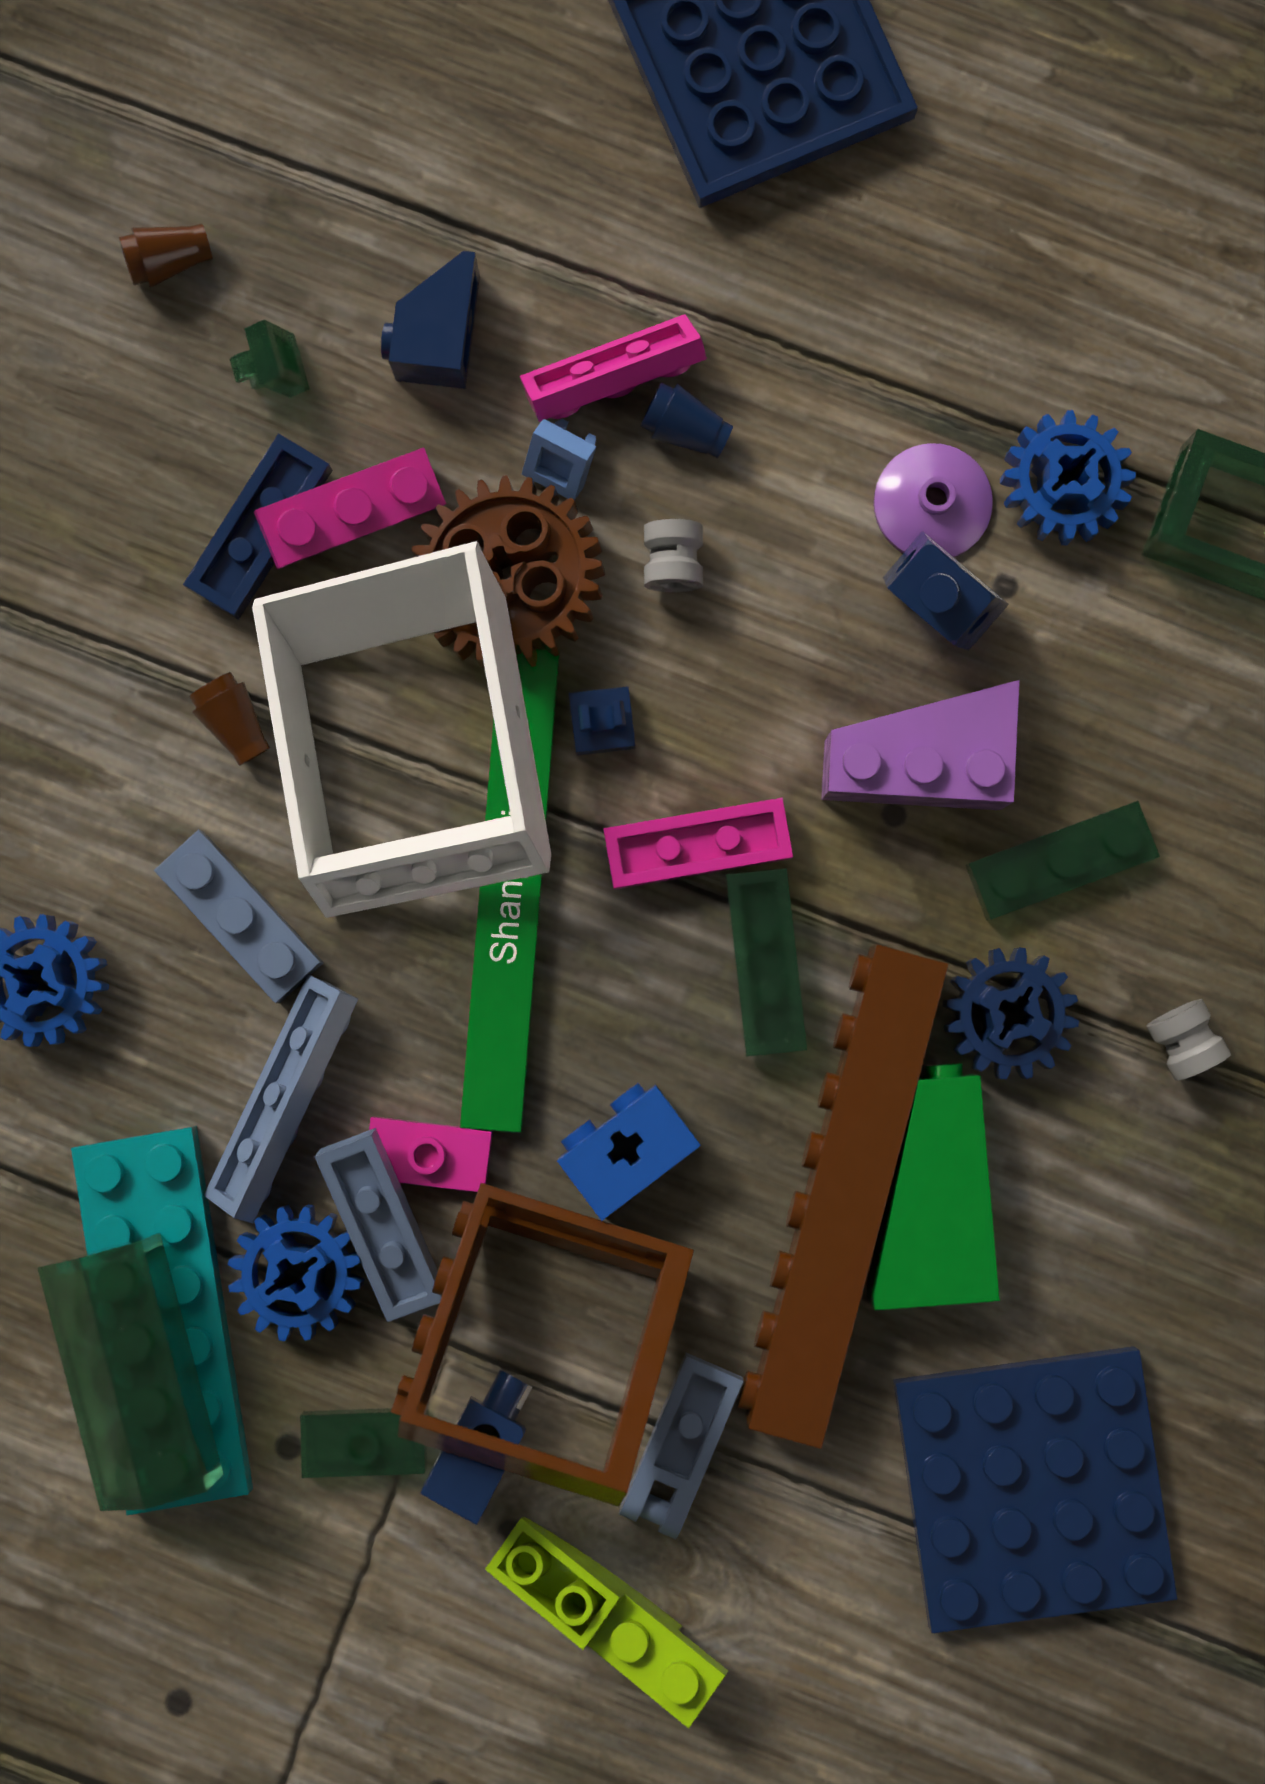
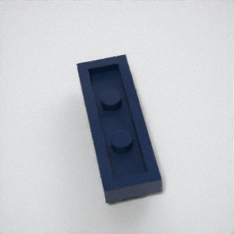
(238, 554)

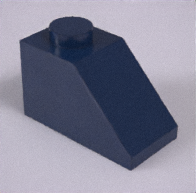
(435, 326)

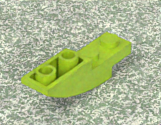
(609, 1617)

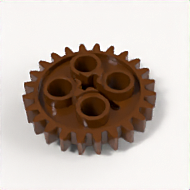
(495, 524)

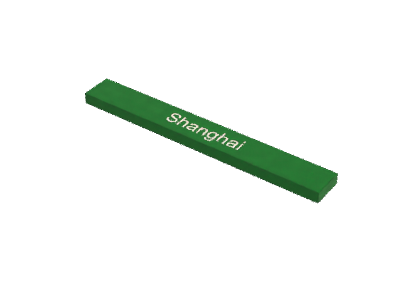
(508, 938)

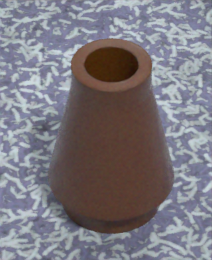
(163, 252)
(230, 716)

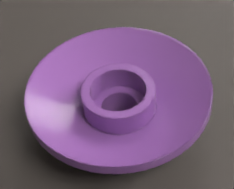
(905, 511)

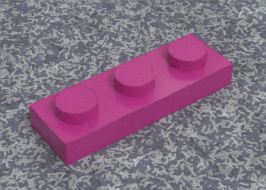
(613, 368)
(349, 508)
(698, 843)

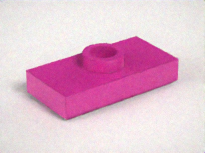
(435, 1153)

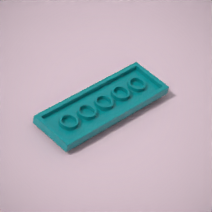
(159, 1187)

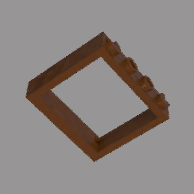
(579, 1235)

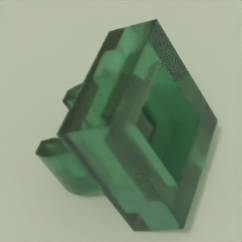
(271, 361)

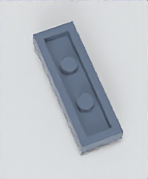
(238, 916)
(380, 1223)

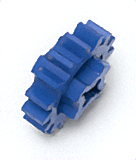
(1054, 459)
(53, 960)
(281, 1252)

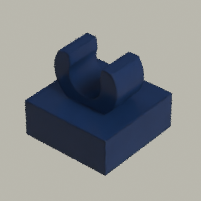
(602, 721)

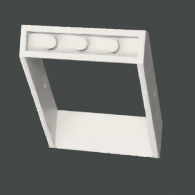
(369, 612)

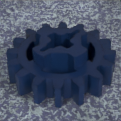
(1033, 1027)

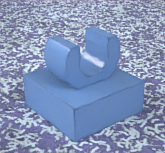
(559, 458)

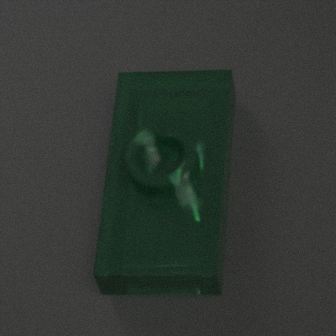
(357, 1445)

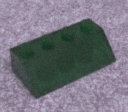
(131, 1375)

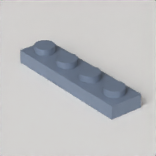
(280, 1099)

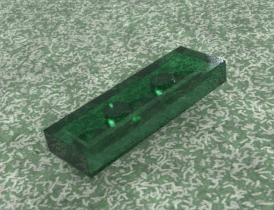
(1062, 860)
(766, 962)

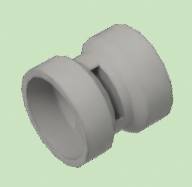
(673, 555)
(1188, 1040)

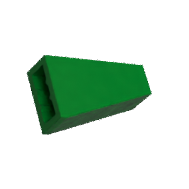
(938, 1212)

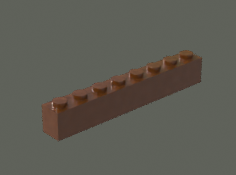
(843, 1196)

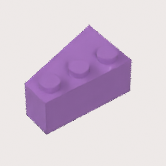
(929, 755)

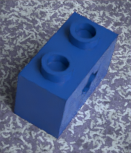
(612, 1182)

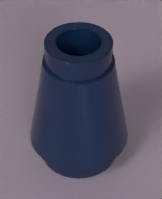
(685, 421)

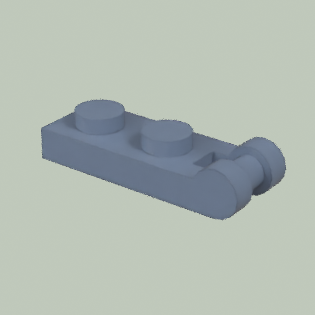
(682, 1443)

